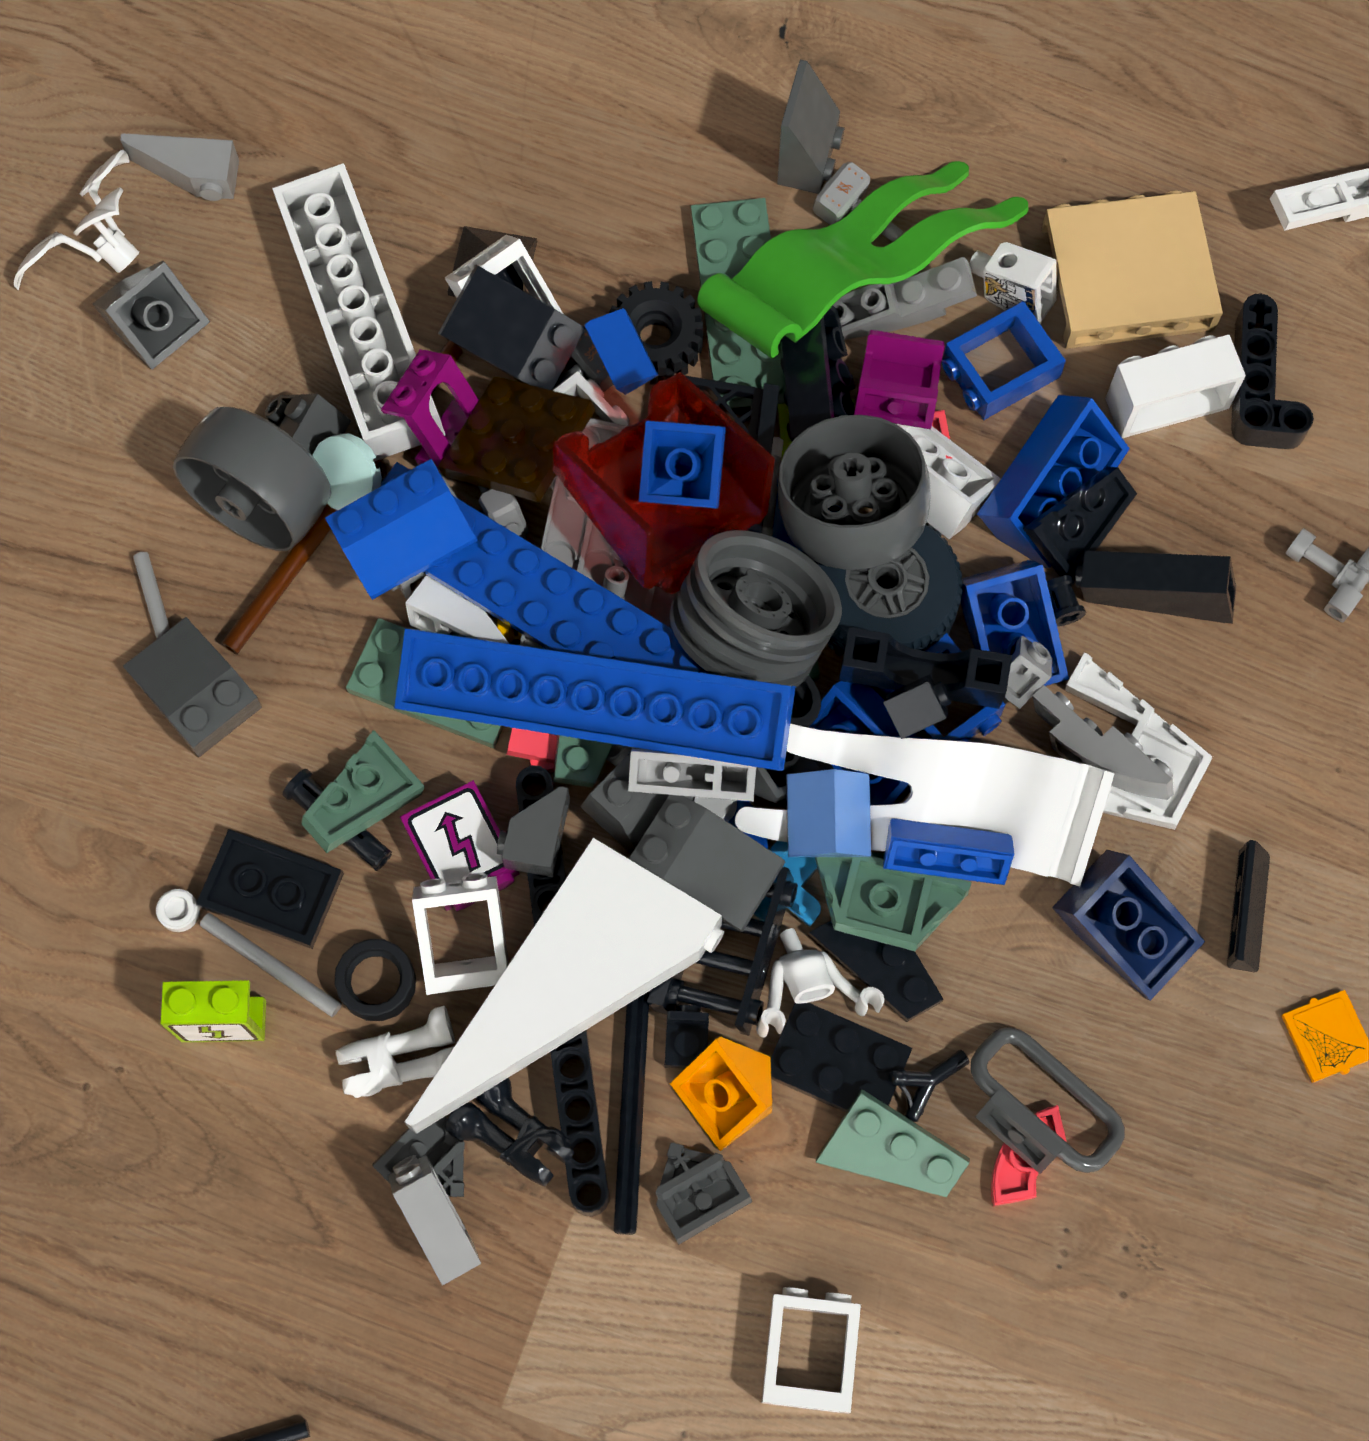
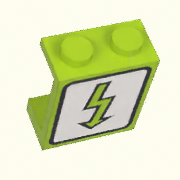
(212, 1011)

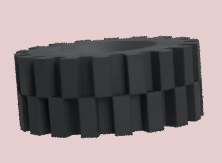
(674, 312)

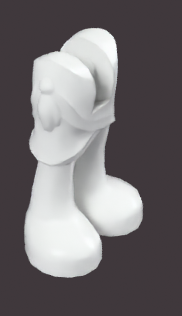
(381, 1049)

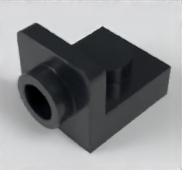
(685, 1035)

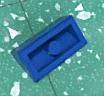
(621, 350)

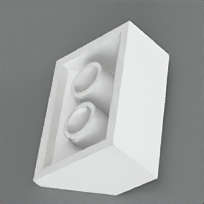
(956, 484)

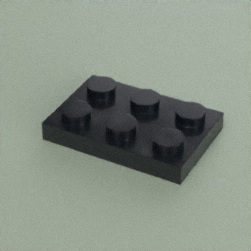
(270, 888)
(835, 1058)

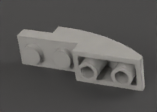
(907, 301)
(1118, 753)

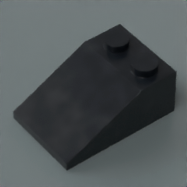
(511, 329)

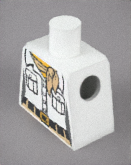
(1017, 276)

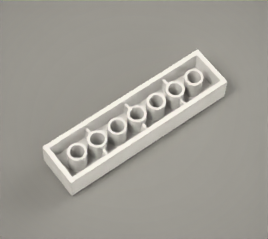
(352, 301)

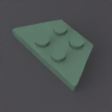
(887, 903)

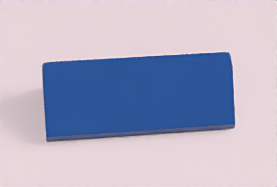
(948, 851)

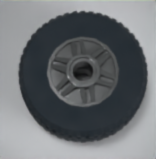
(907, 597)

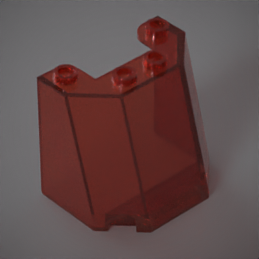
(655, 538)

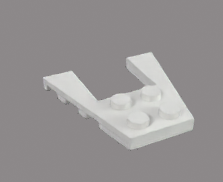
(1159, 741)

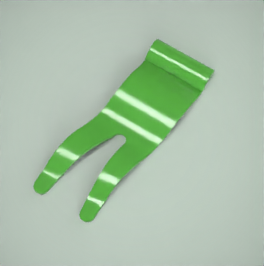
(807, 270)

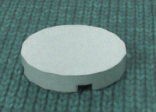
(348, 467)

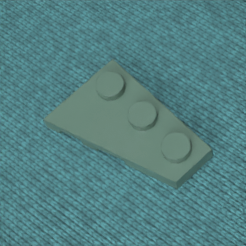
(892, 1148)

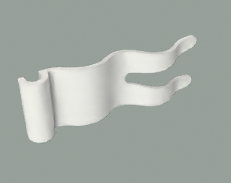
(1036, 798)

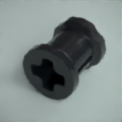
(1064, 601)

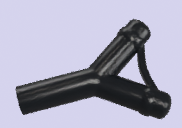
(926, 1082)

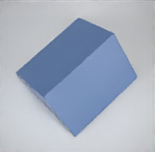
(828, 814)

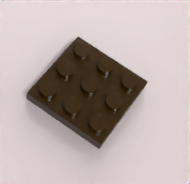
(512, 438)

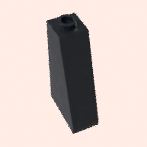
(1160, 583)

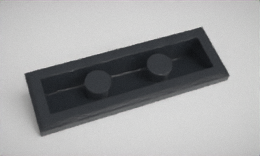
(1248, 907)

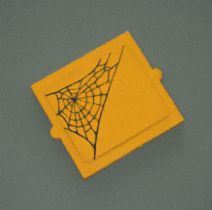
(1328, 1036)

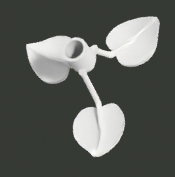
(110, 243)

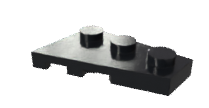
(1081, 520)
(885, 967)

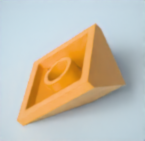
(726, 1090)

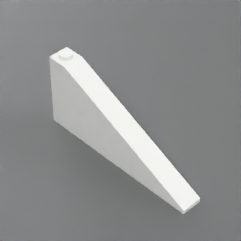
(590, 954)

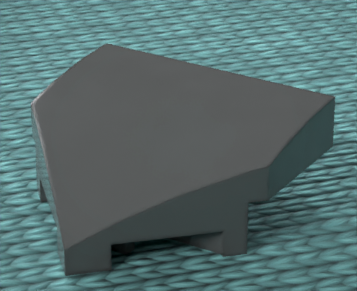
(441, 1148)
(698, 1191)

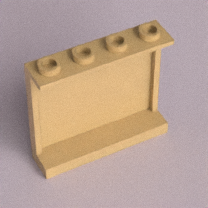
(1133, 269)

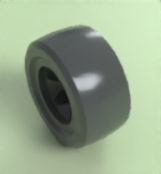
(844, 466)
(252, 477)

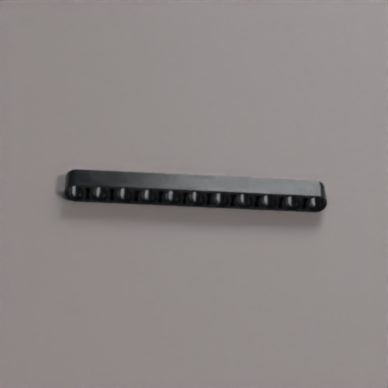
(581, 1087)

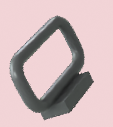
(1022, 1128)

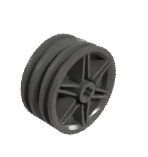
(755, 609)

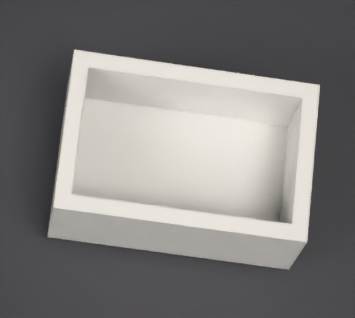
(1174, 385)

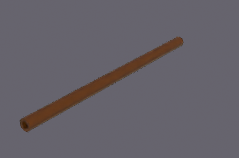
(292, 564)

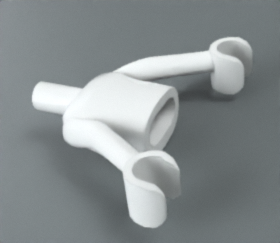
(809, 978)

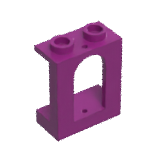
(412, 398)

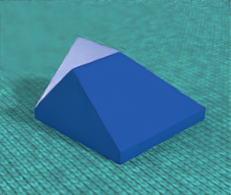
(682, 464)

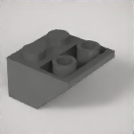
(306, 418)

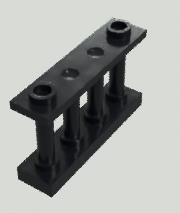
(750, 1008)

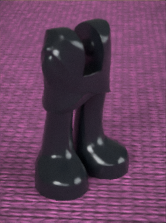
(471, 1124)

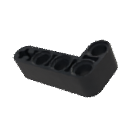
(1262, 372)

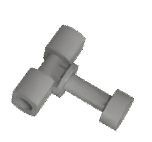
(1349, 577)

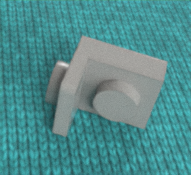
(1028, 671)

